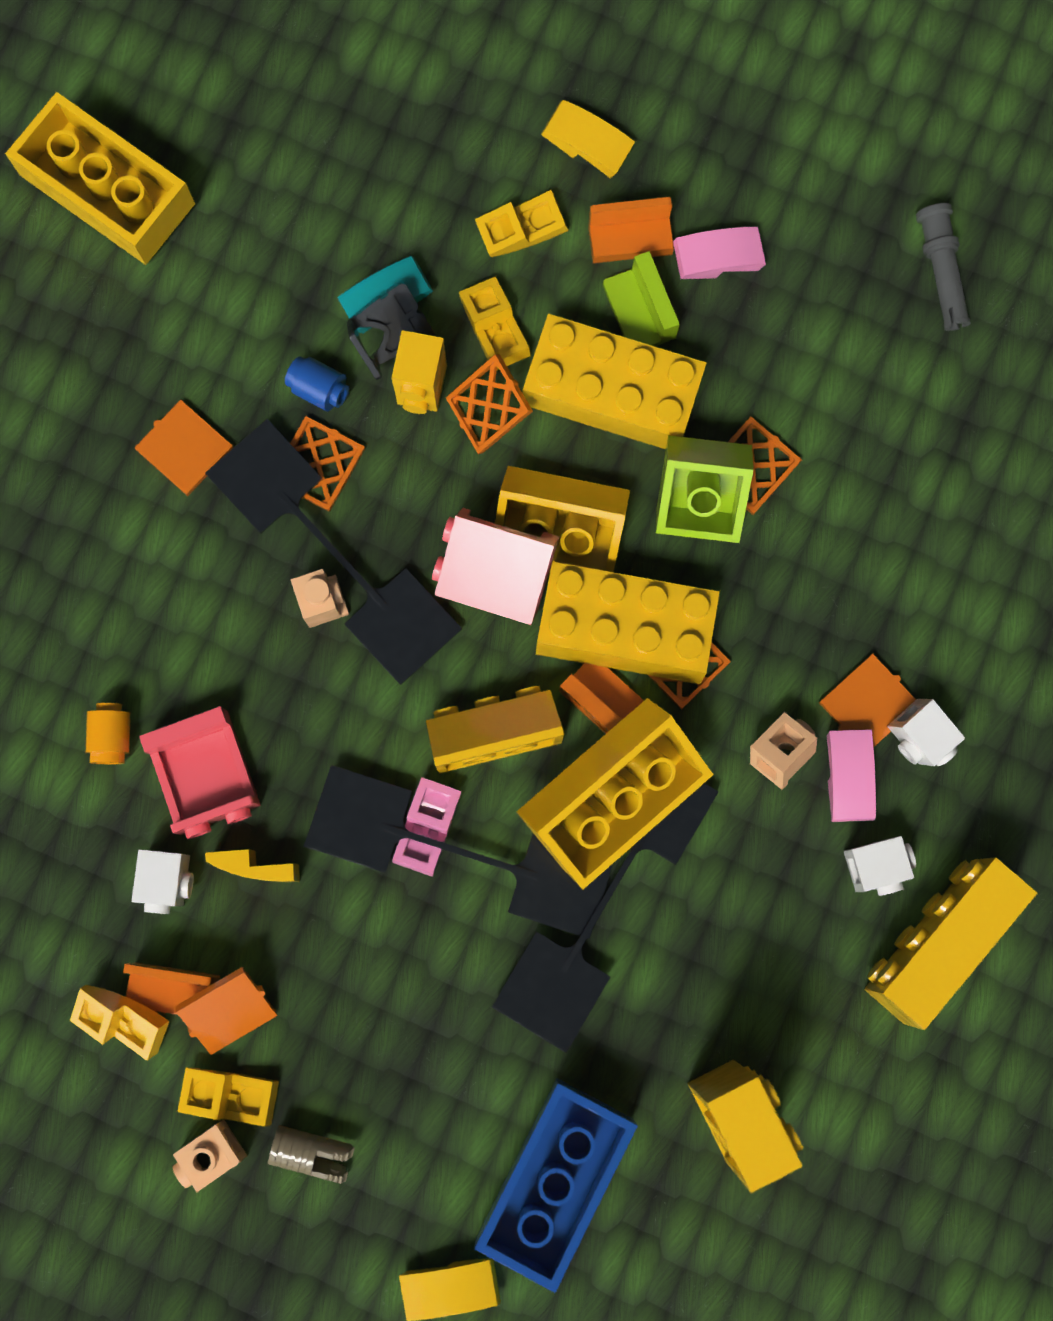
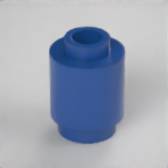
(317, 383)

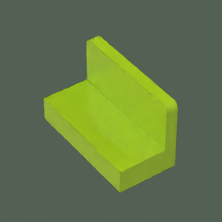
(642, 303)

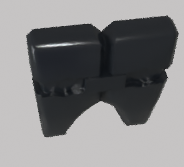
(391, 314)

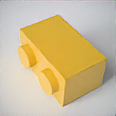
(419, 372)

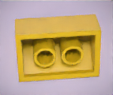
(581, 512)
(494, 729)

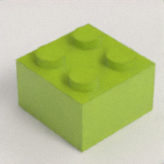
(704, 489)

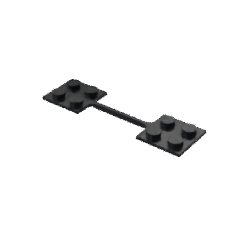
(399, 621)
(364, 820)
(553, 984)

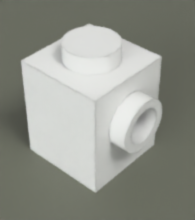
(926, 734)
(881, 865)
(162, 880)

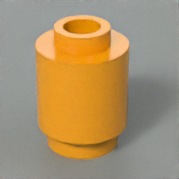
(108, 734)

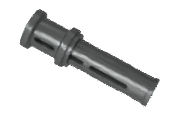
(941, 249)

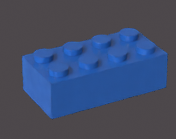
(555, 1185)

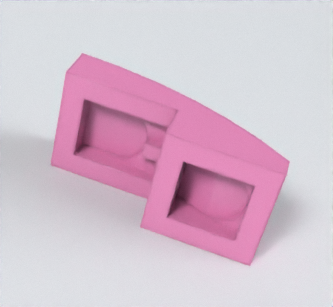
(719, 251)
(852, 775)
(429, 817)

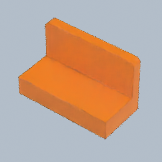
(630, 228)
(600, 695)
(164, 987)

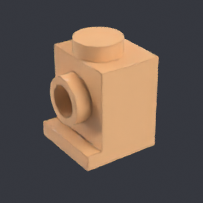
(319, 597)
(783, 734)
(222, 1149)

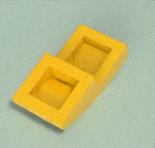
(591, 137)
(521, 226)
(494, 321)
(244, 864)
(111, 1015)
(228, 1096)
(450, 1289)

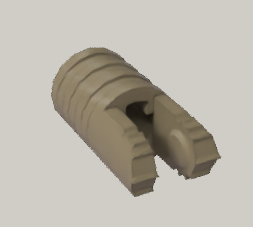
(299, 1153)

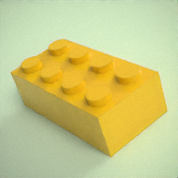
(101, 178)
(612, 382)
(627, 623)
(615, 792)
(949, 941)
(745, 1124)

